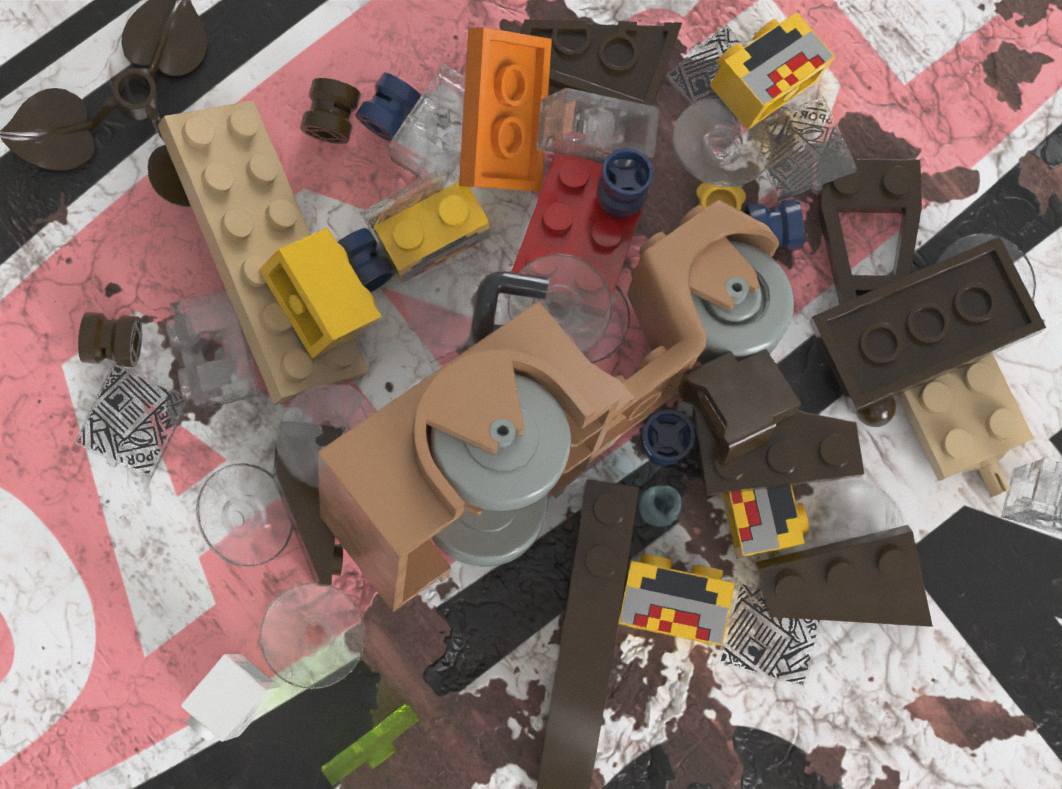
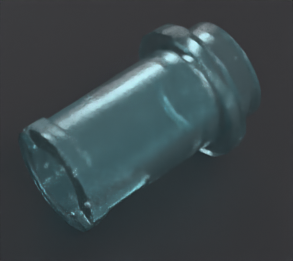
(651, 514)

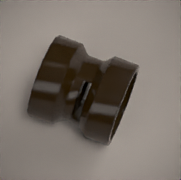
(330, 110)
(110, 339)

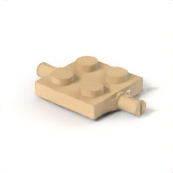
(967, 422)

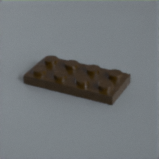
(927, 324)

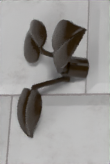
(53, 123)

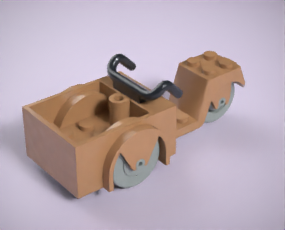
(529, 414)

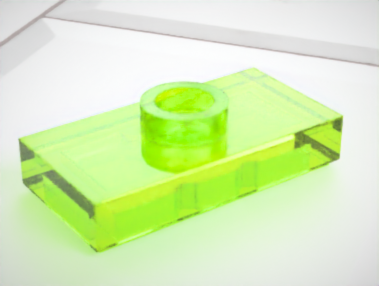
(373, 746)

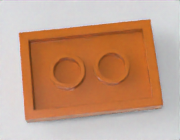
(502, 109)

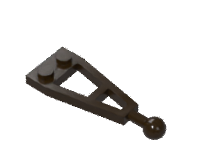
(873, 188)

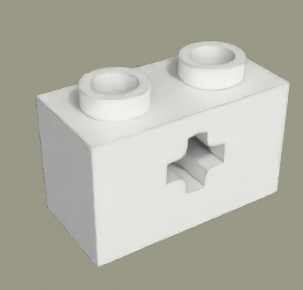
(228, 698)

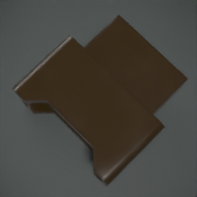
(740, 400)

